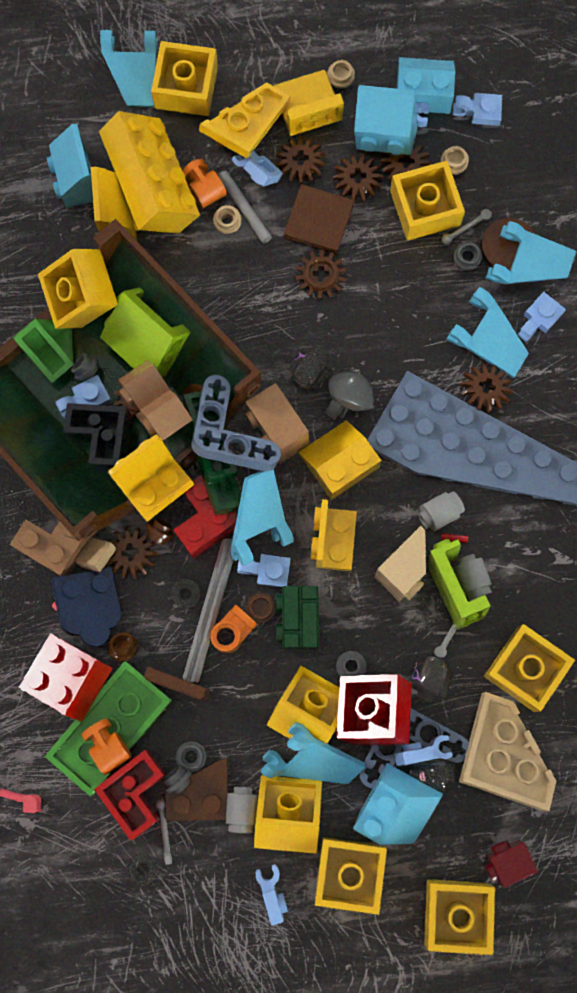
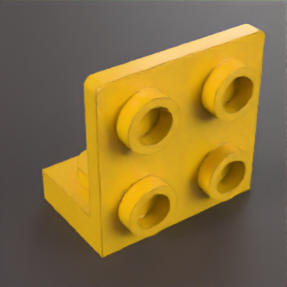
(311, 103)
(150, 477)
(336, 538)

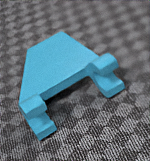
(132, 70)
(535, 258)
(493, 338)
(258, 512)
(313, 761)

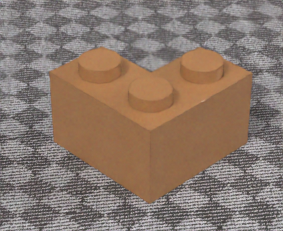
(158, 406)
(277, 421)
(53, 550)

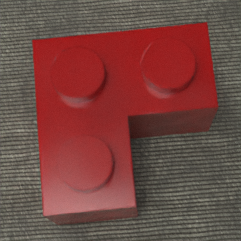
(203, 528)
(124, 794)

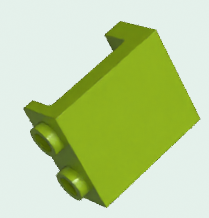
(141, 334)
(461, 611)

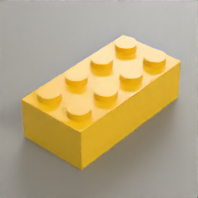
(149, 173)

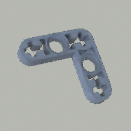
(215, 432)
(453, 737)

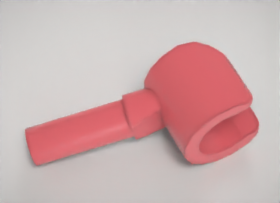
(31, 802)

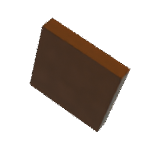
(318, 219)
(176, 684)

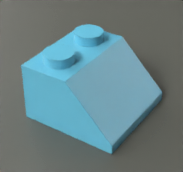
(430, 79)
(385, 120)
(72, 168)
(396, 808)

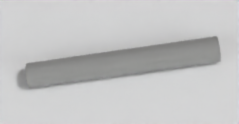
(245, 207)

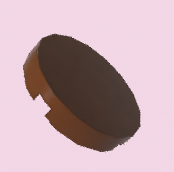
(498, 250)

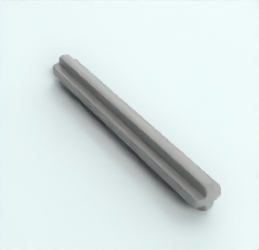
(209, 613)

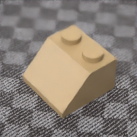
(405, 567)

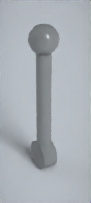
(484, 216)
(440, 651)
(161, 806)

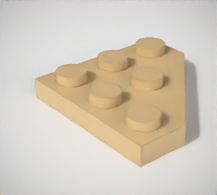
(505, 756)

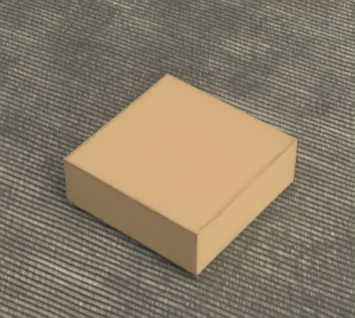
(95, 554)

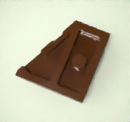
(204, 796)

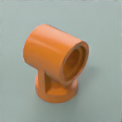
(204, 187)
(236, 621)
(108, 750)

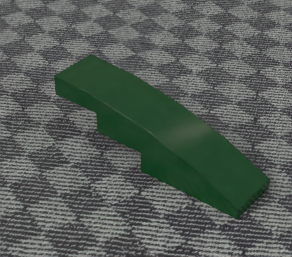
(217, 476)

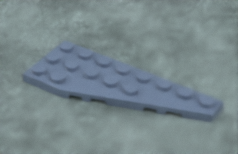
(456, 442)

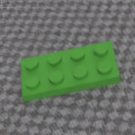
(131, 708)

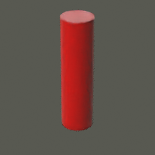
(452, 537)

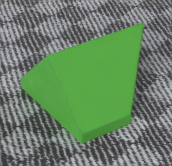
(47, 347)

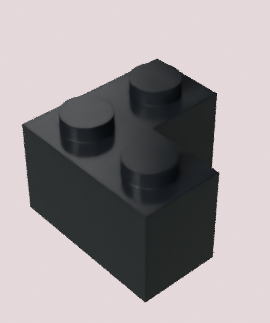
(103, 427)

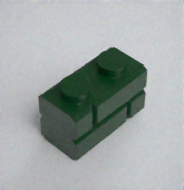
(299, 617)

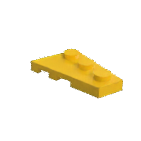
(248, 121)

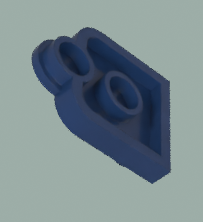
(87, 605)

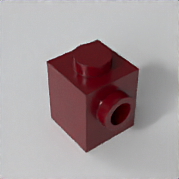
(509, 863)

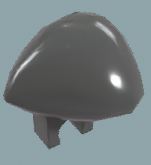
(349, 391)

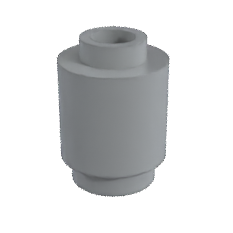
(441, 511)
(473, 577)
(241, 810)

